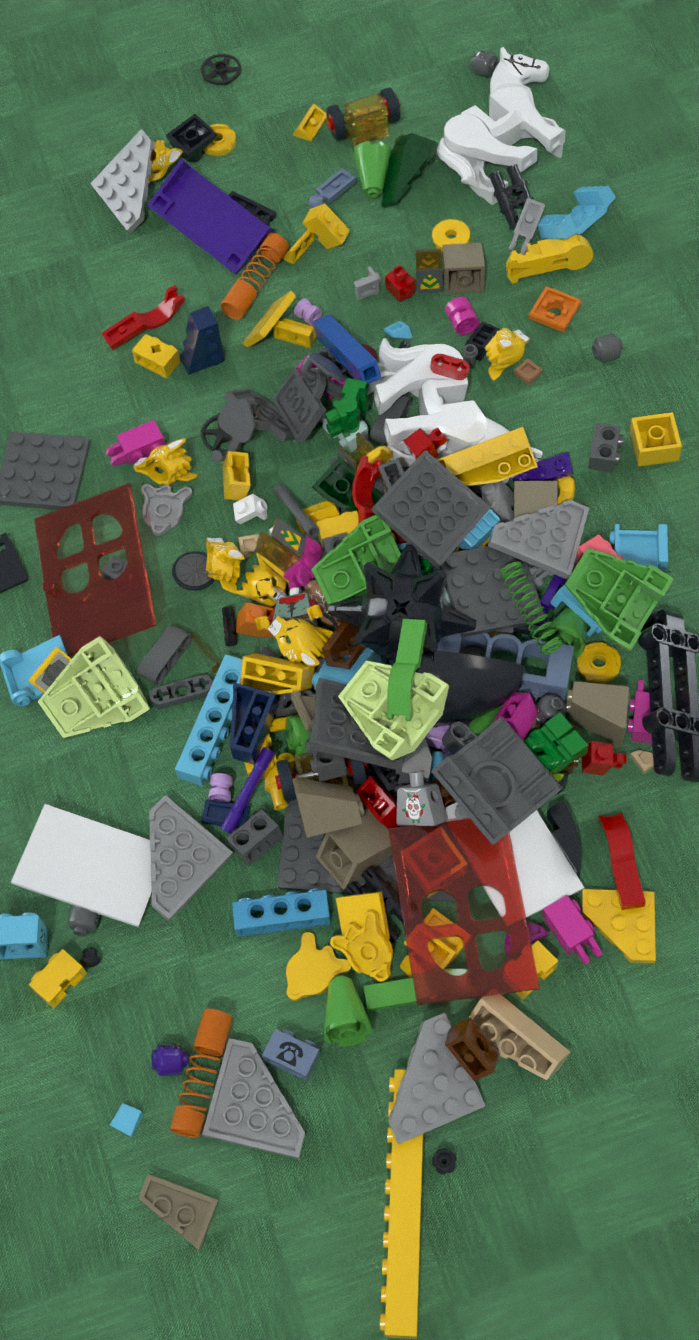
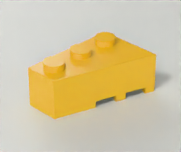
(275, 674)

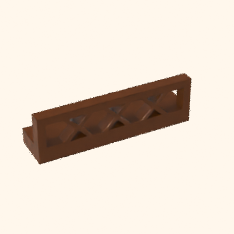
(338, 647)

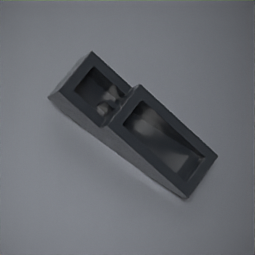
(566, 834)

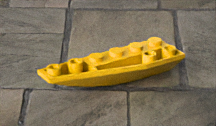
(492, 459)

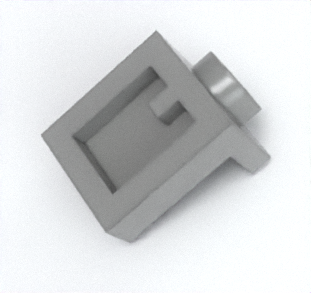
(367, 286)

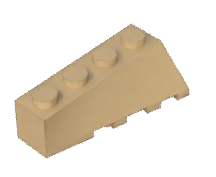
(518, 1036)

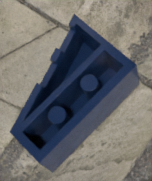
(202, 343)
(250, 721)

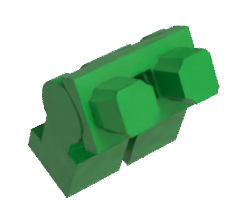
(346, 413)
(557, 744)

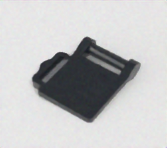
(11, 569)

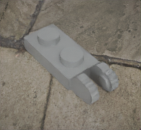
(527, 223)

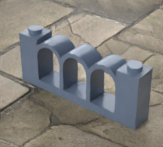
(557, 662)

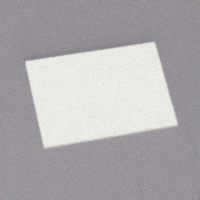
(87, 865)
(540, 866)

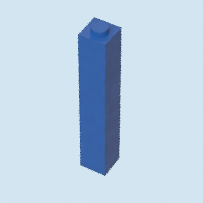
(346, 349)

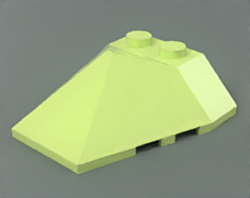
(93, 692)
(367, 703)

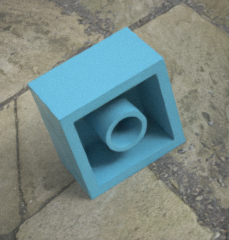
(22, 936)

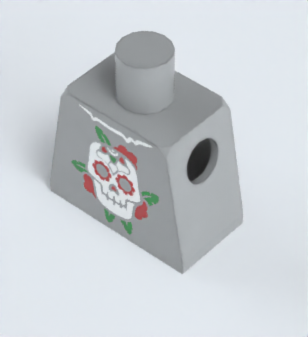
(419, 803)

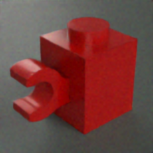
(400, 283)
(419, 442)
(601, 759)

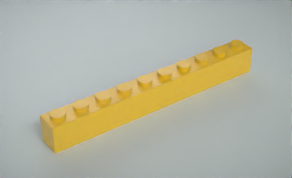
(404, 1231)

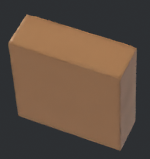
(528, 372)

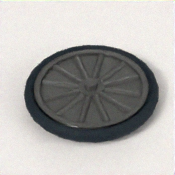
(190, 571)

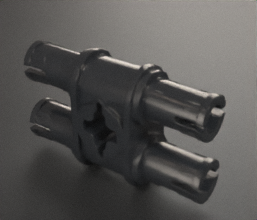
(503, 193)
(392, 903)

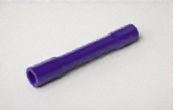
(235, 814)

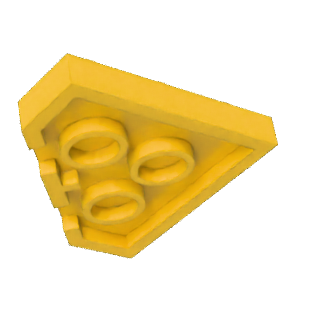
(627, 929)

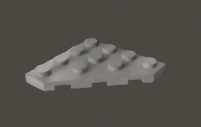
(125, 179)
(544, 538)
(181, 857)
(434, 1085)
(250, 1107)

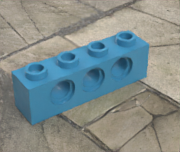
(271, 922)

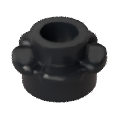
(449, 1156)

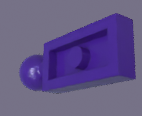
(548, 469)
(556, 583)

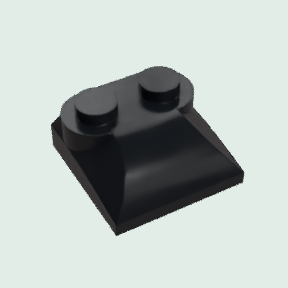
(191, 138)

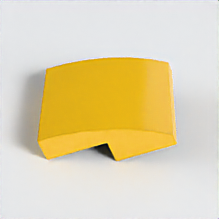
(444, 949)

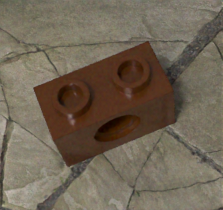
(472, 1049)

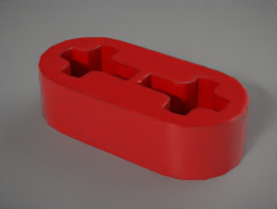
(449, 366)

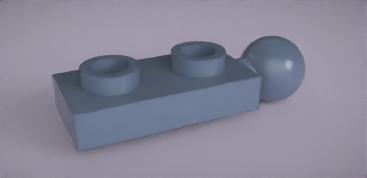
(332, 188)

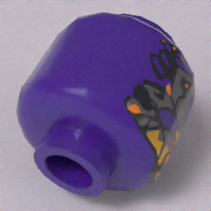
(169, 1059)

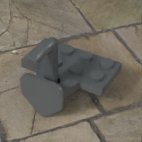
(301, 394)
(244, 414)

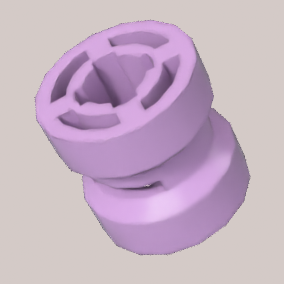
(307, 311)
(220, 787)

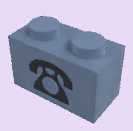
(292, 1054)

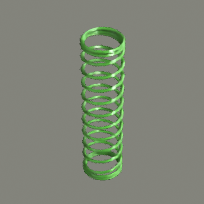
(554, 641)

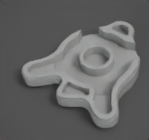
(163, 508)

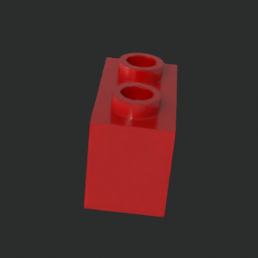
(379, 802)

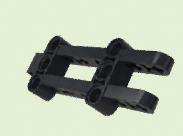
(664, 638)

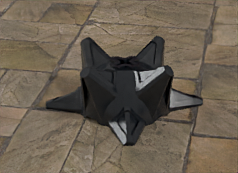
(401, 591)

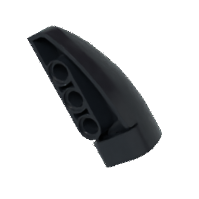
(474, 683)

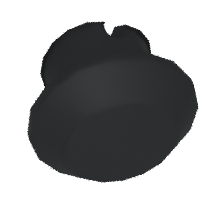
(90, 958)

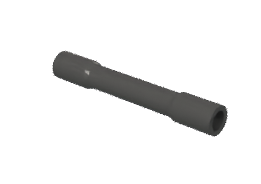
(305, 521)

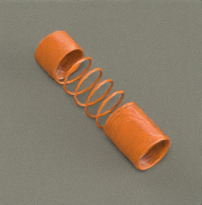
(242, 292)
(211, 1041)

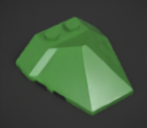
(342, 569)
(617, 593)

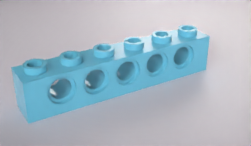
(199, 771)

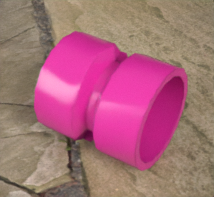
(462, 316)

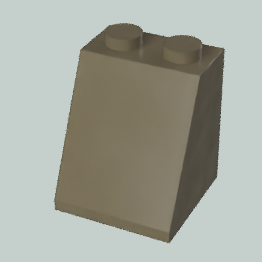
(463, 268)
(533, 496)
(599, 709)
(327, 806)
(354, 849)

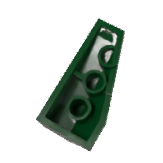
(404, 164)
(337, 486)

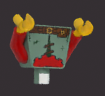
(291, 607)

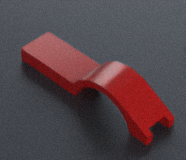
(137, 322)
(363, 487)
(622, 861)

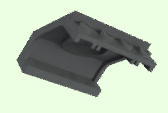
(497, 780)

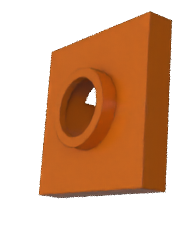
(551, 299)

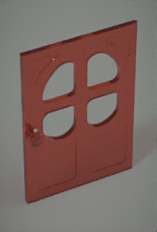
(104, 606)
(456, 860)

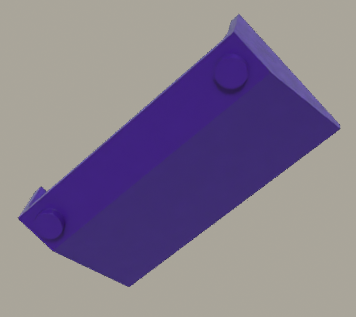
(209, 217)

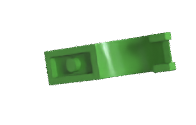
(403, 670)
(395, 993)

